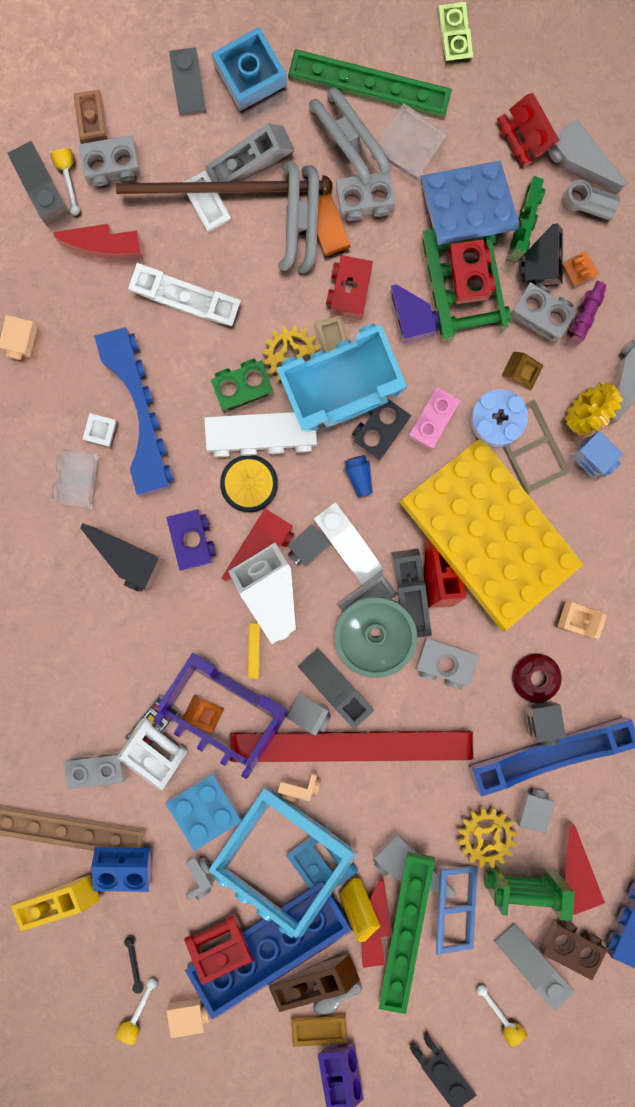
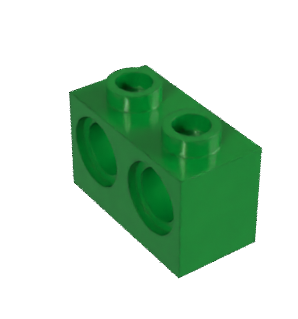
(244, 392)

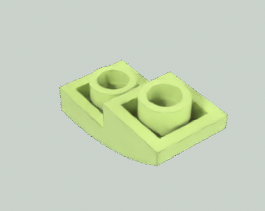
(455, 31)

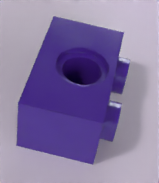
(180, 526)

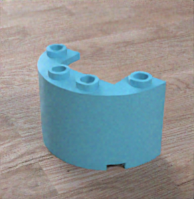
(343, 381)

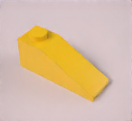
(56, 903)

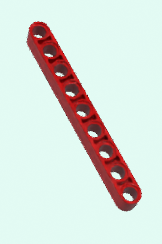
(358, 746)

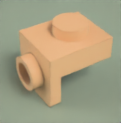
(582, 620)
(293, 791)

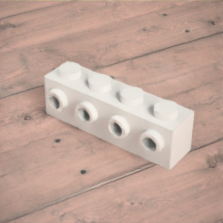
(256, 432)

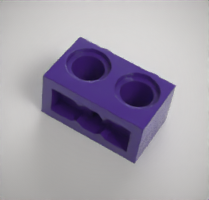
(340, 1076)

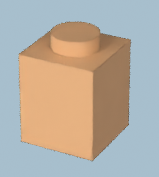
(17, 337)
(187, 1017)

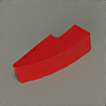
(100, 242)
(372, 948)

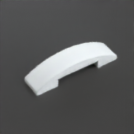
(184, 296)

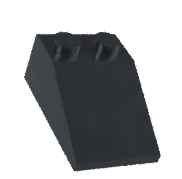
(128, 561)

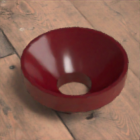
(522, 677)

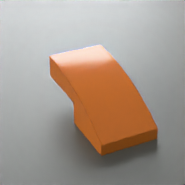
(330, 227)

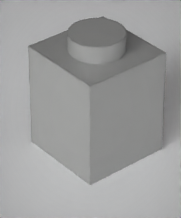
(535, 811)

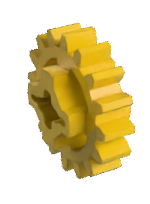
(286, 337)
(593, 408)
(494, 826)

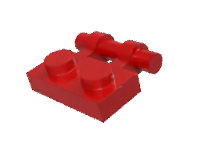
(534, 127)

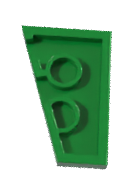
(527, 219)

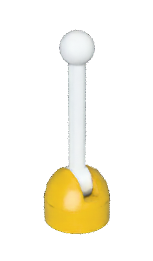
(63, 160)
(128, 1031)
(513, 1032)

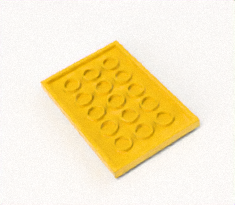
(491, 534)

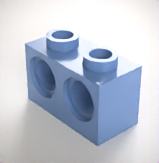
(598, 455)

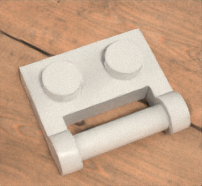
(146, 760)

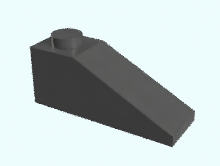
(38, 183)

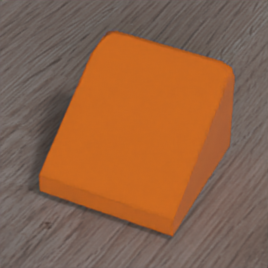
(203, 713)

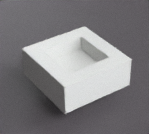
(99, 430)

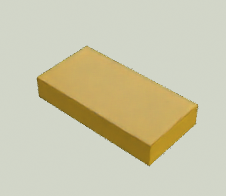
(254, 651)
(359, 910)

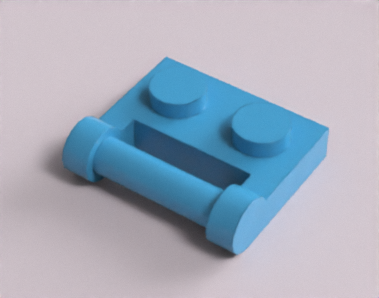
(312, 865)

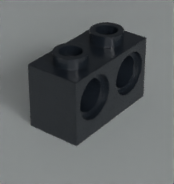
(386, 432)

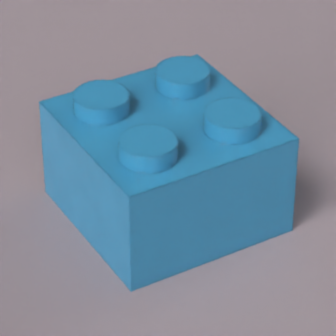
(249, 68)
(204, 810)

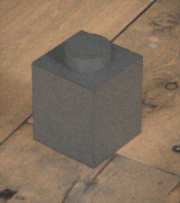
(307, 546)

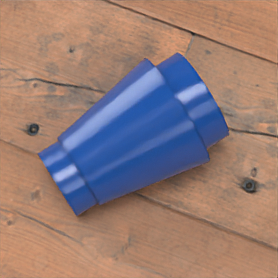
(359, 474)

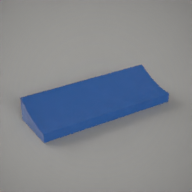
(274, 953)

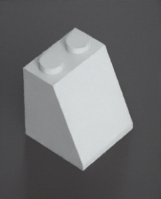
(267, 590)

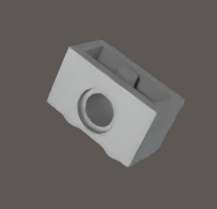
(463, 663)

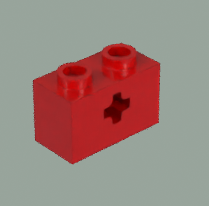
(355, 271)

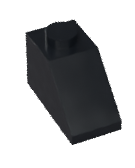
(545, 258)

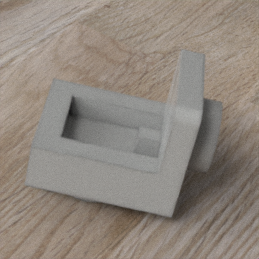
(199, 870)

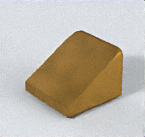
(522, 369)

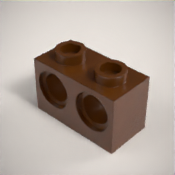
(570, 953)

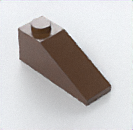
(315, 983)

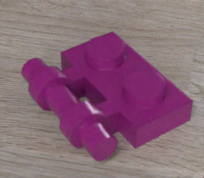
(583, 322)

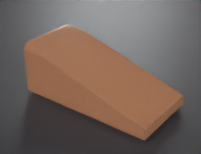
(90, 116)

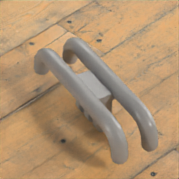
(348, 132)
(301, 216)

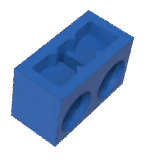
(121, 869)

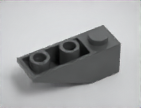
(336, 688)

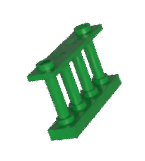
(444, 298)
(547, 891)

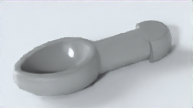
(330, 1005)

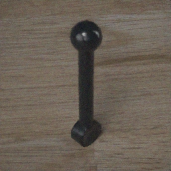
(138, 986)

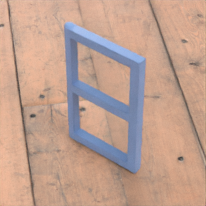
(469, 908)

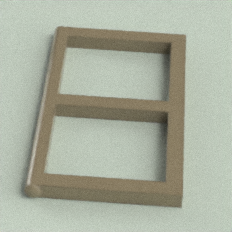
(548, 437)

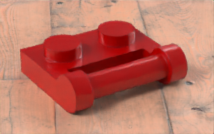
(223, 957)

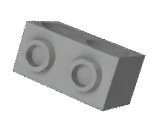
(109, 152)
(367, 203)
(540, 319)
(94, 771)

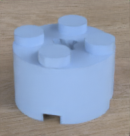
(511, 408)

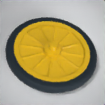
(249, 483)

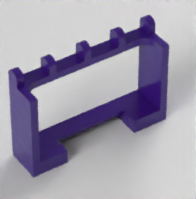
(266, 705)

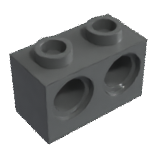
(545, 722)

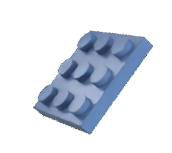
(469, 202)

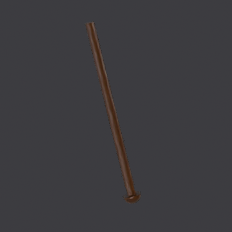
(325, 186)

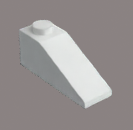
(348, 543)

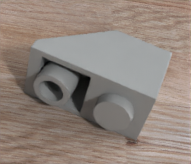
(309, 714)

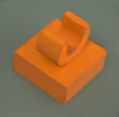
(579, 269)

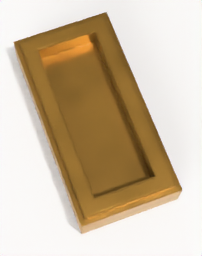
(319, 1030)

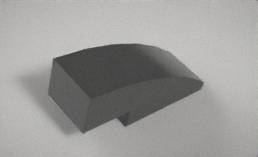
(412, 588)

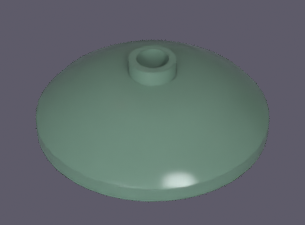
(372, 654)

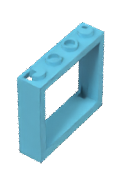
(247, 894)

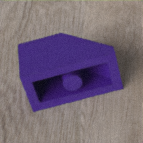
(413, 315)

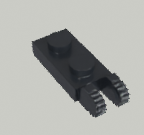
(444, 1074)

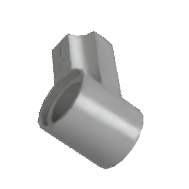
(593, 202)

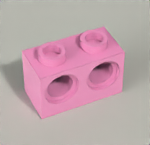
(433, 419)

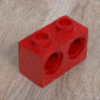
(463, 271)

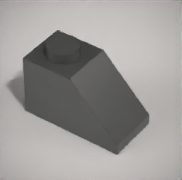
(187, 81)

